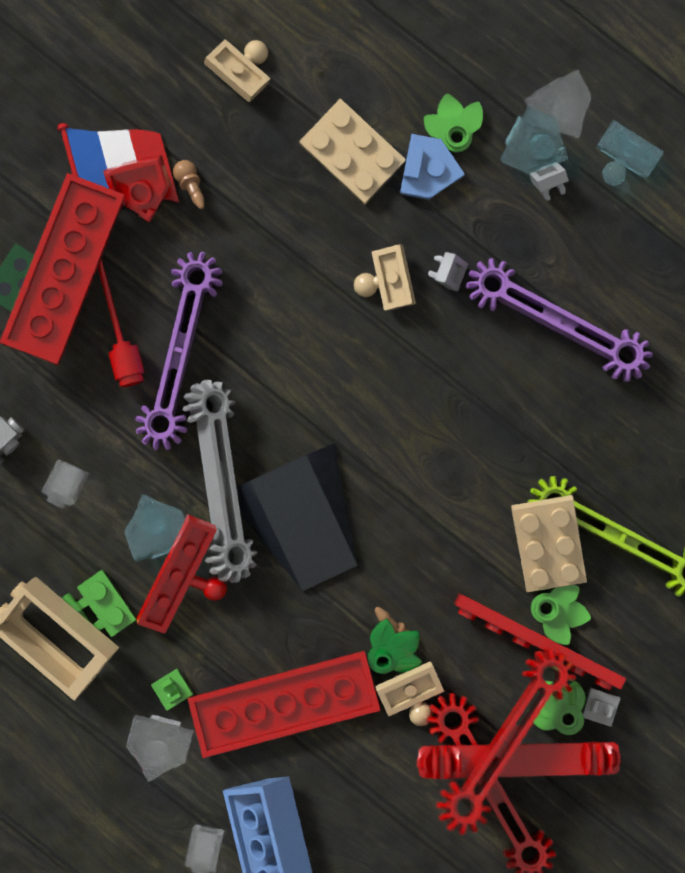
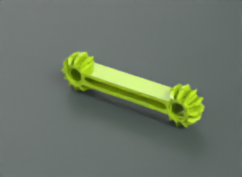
(618, 534)

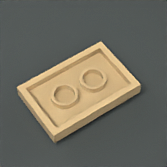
(352, 151)
(549, 543)

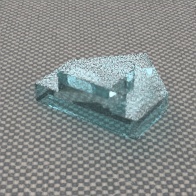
(534, 142)
(153, 529)

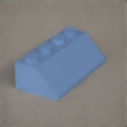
(267, 827)

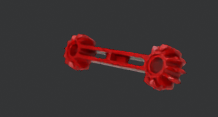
(506, 741)
(527, 760)
(496, 793)

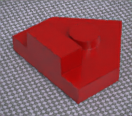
(142, 182)

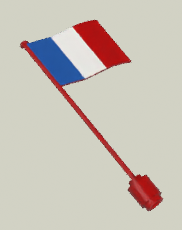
(88, 157)

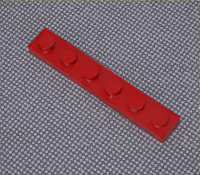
(526, 637)

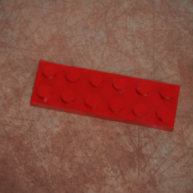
(62, 269)
(283, 704)

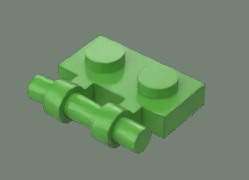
(105, 602)

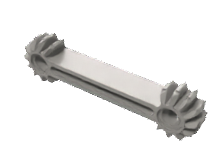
(220, 480)

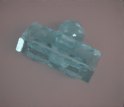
(629, 152)

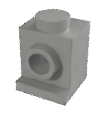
(9, 434)

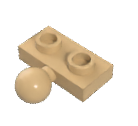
(238, 69)
(391, 279)
(409, 691)

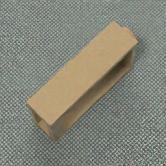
(40, 650)

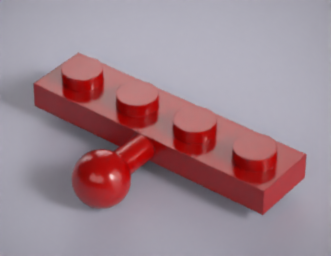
(179, 574)

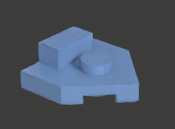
(428, 168)

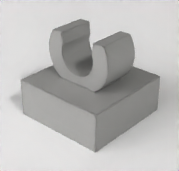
(549, 177)
(450, 271)
(600, 706)

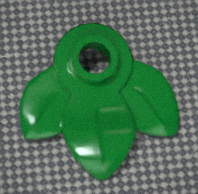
(397, 648)

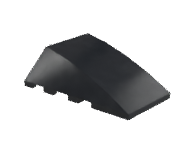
(302, 517)

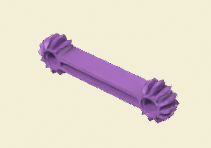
(559, 320)
(179, 349)

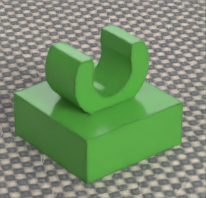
(172, 689)

